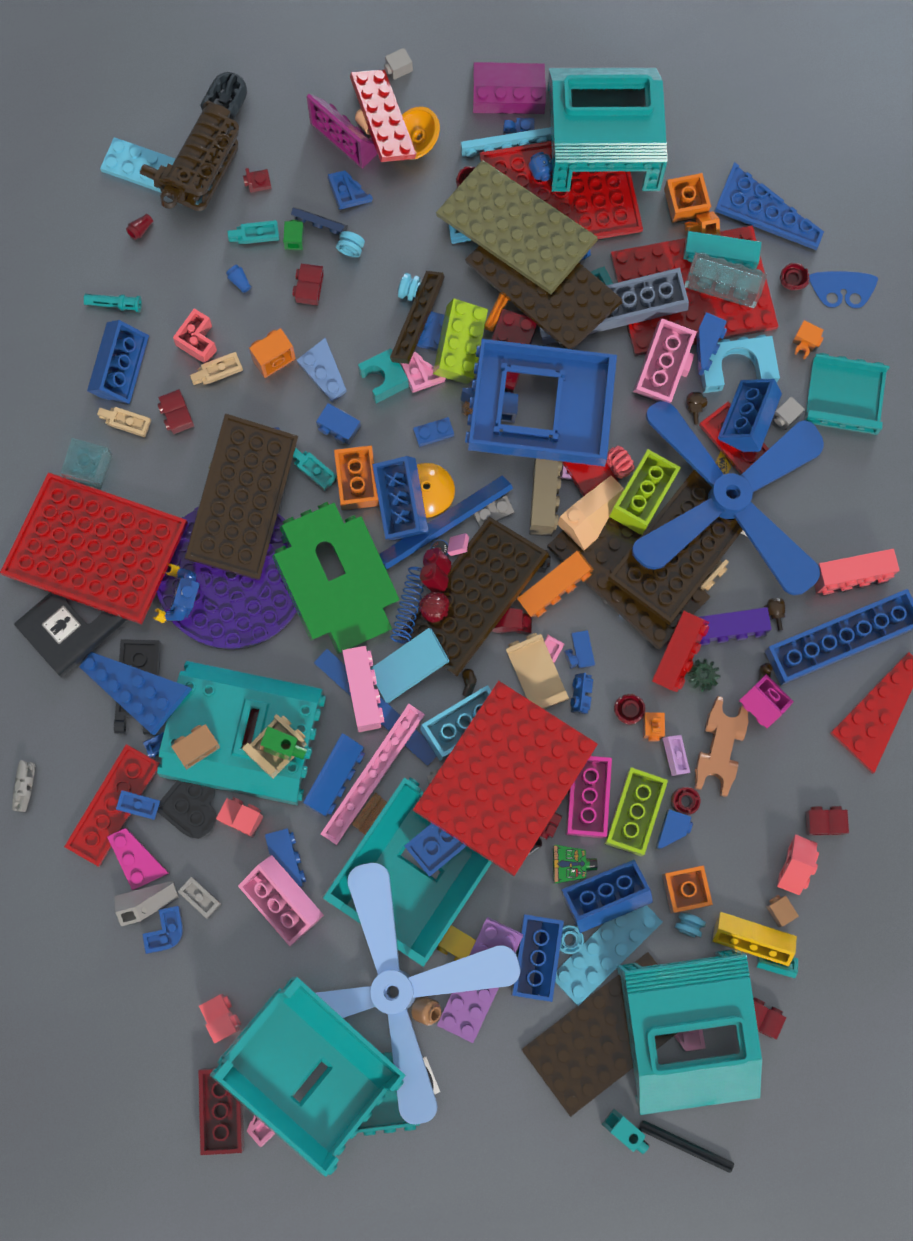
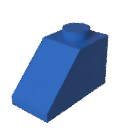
(673, 828)

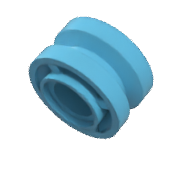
(350, 244)
(408, 287)
(690, 925)
(577, 943)

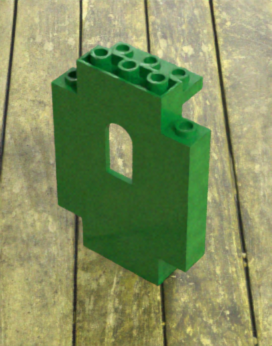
(348, 605)

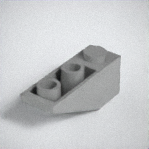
(140, 904)

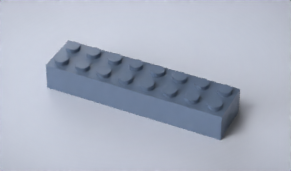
(643, 300)

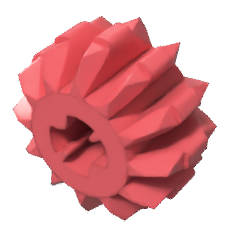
(620, 462)

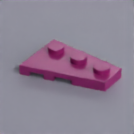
(135, 860)

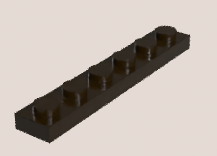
(417, 317)

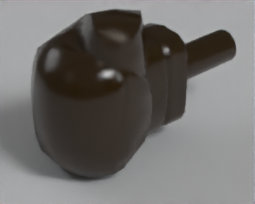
(695, 403)
(776, 609)

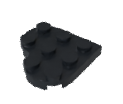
(189, 809)

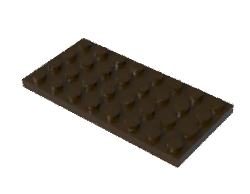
(567, 313)
(241, 497)
(604, 557)
(670, 587)
(481, 590)
(587, 1047)

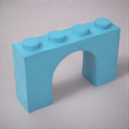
(758, 350)

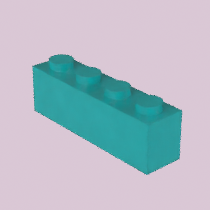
(731, 249)

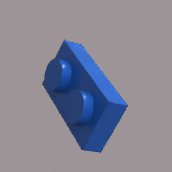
(433, 431)
(138, 805)

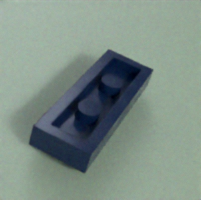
(318, 221)

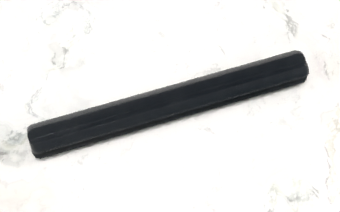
(686, 1146)

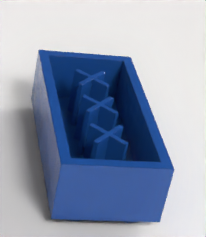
(400, 498)

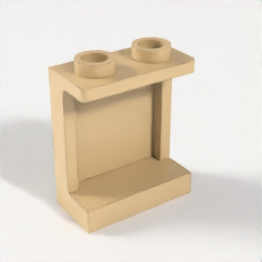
(269, 763)

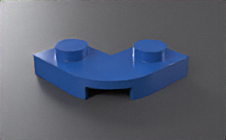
(169, 935)

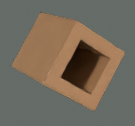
(781, 910)

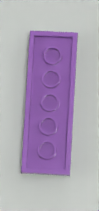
(468, 1009)

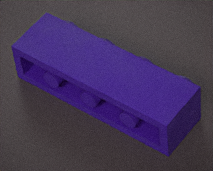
(737, 625)

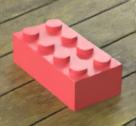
(856, 571)

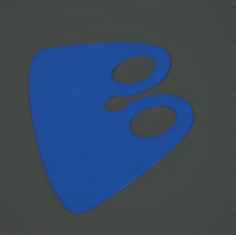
(835, 281)

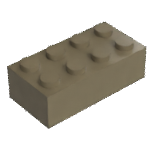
(544, 499)

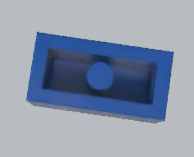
(338, 424)

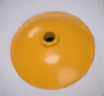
(422, 128)
(441, 491)

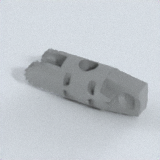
(23, 785)

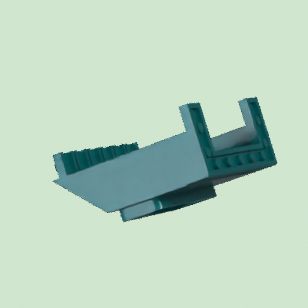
(607, 136)
(684, 999)

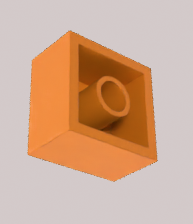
(687, 197)
(272, 352)
(687, 889)

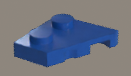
(347, 191)

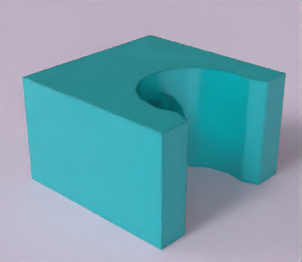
(392, 373)

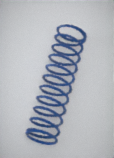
(411, 613)

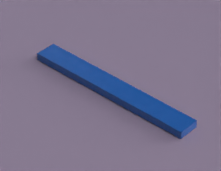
(446, 521)
(337, 672)

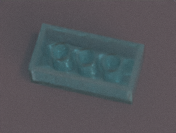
(725, 280)

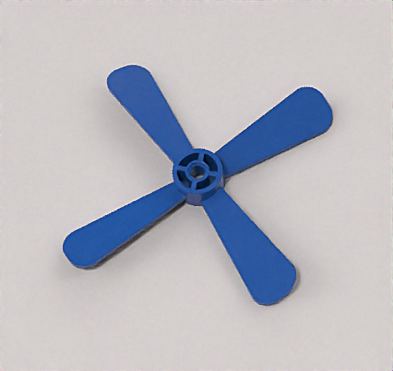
(784, 558)

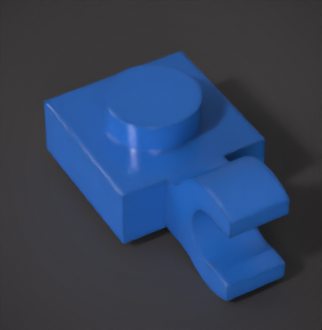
(521, 125)

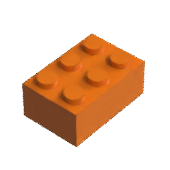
(356, 478)

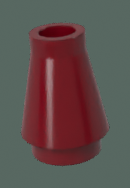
(139, 226)

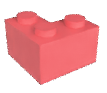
(192, 337)
(240, 817)
(799, 865)
(219, 1018)

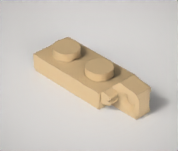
(217, 369)
(125, 420)

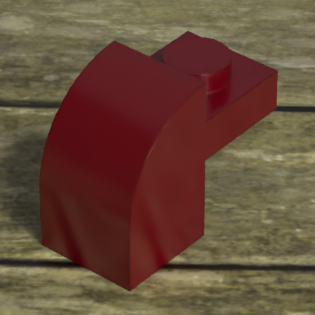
(514, 621)

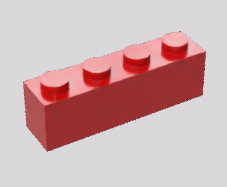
(680, 651)

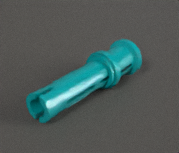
(122, 302)

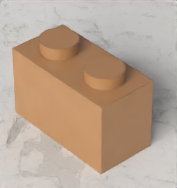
(195, 746)

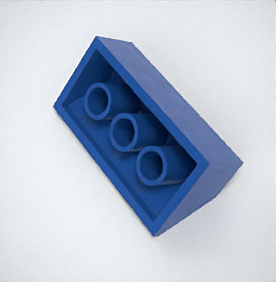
(118, 362)
(750, 414)
(334, 775)
(538, 957)

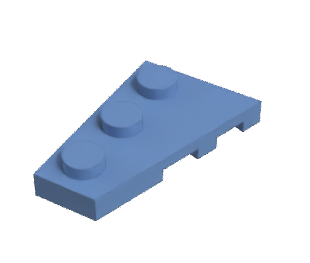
(323, 370)

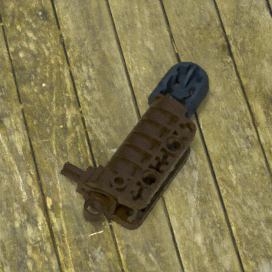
(204, 149)

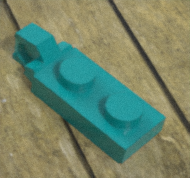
(254, 232)
(314, 469)

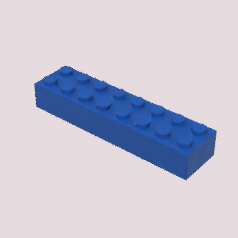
(841, 637)

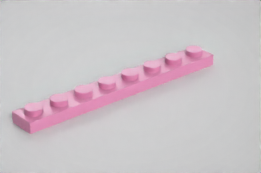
(372, 774)

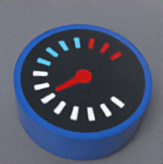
(441, 544)

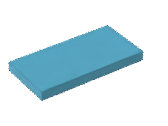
(409, 665)

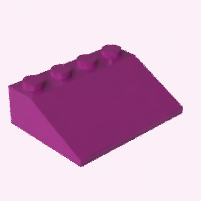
(509, 88)
(340, 131)

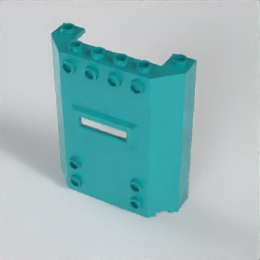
(223, 703)
(421, 903)
(283, 1050)

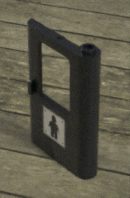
(62, 634)

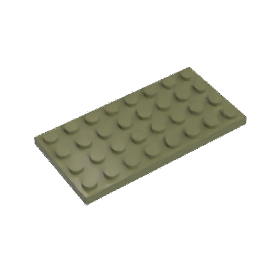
(517, 226)

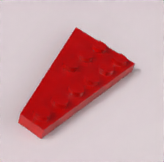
(874, 718)

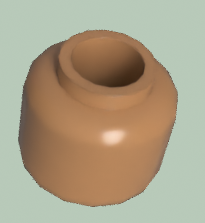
(426, 1010)

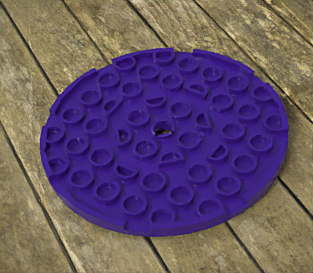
(231, 610)

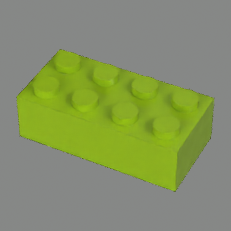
(459, 340)
(644, 492)
(636, 812)

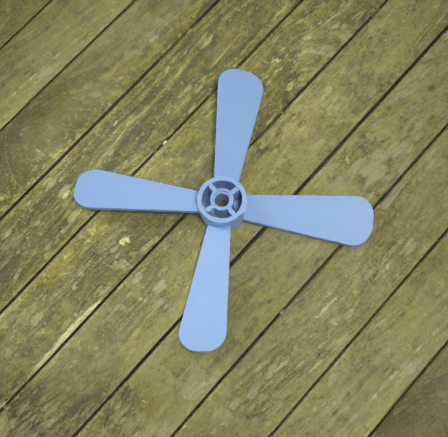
(484, 970)

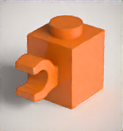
(705, 223)
(807, 338)
(653, 726)

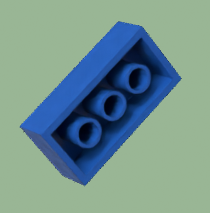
(607, 896)

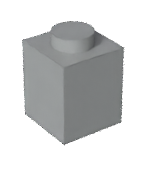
(398, 64)
(788, 413)

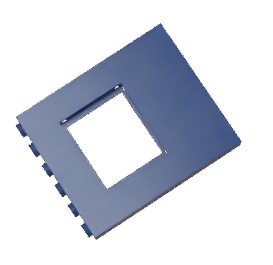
(581, 406)

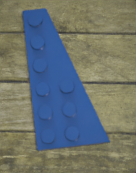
(759, 206)
(140, 693)

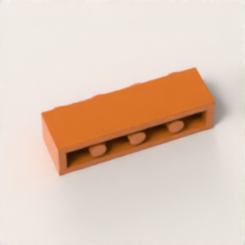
(556, 583)

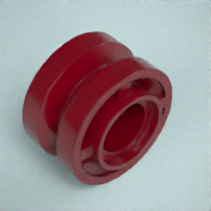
(694, 800)

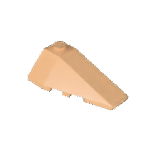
(589, 515)

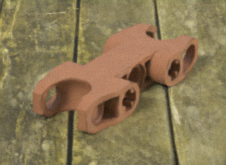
(718, 760)

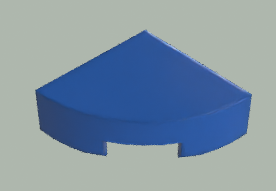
(571, 659)

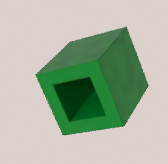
(293, 235)

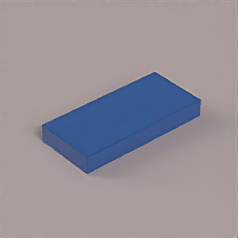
(583, 649)

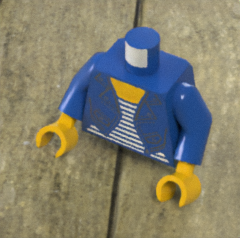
(183, 597)

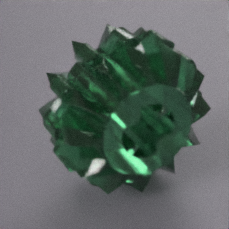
(709, 680)

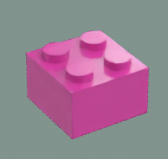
(766, 701)

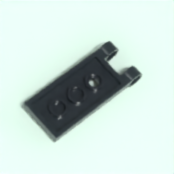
(141, 655)

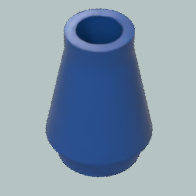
(238, 278)

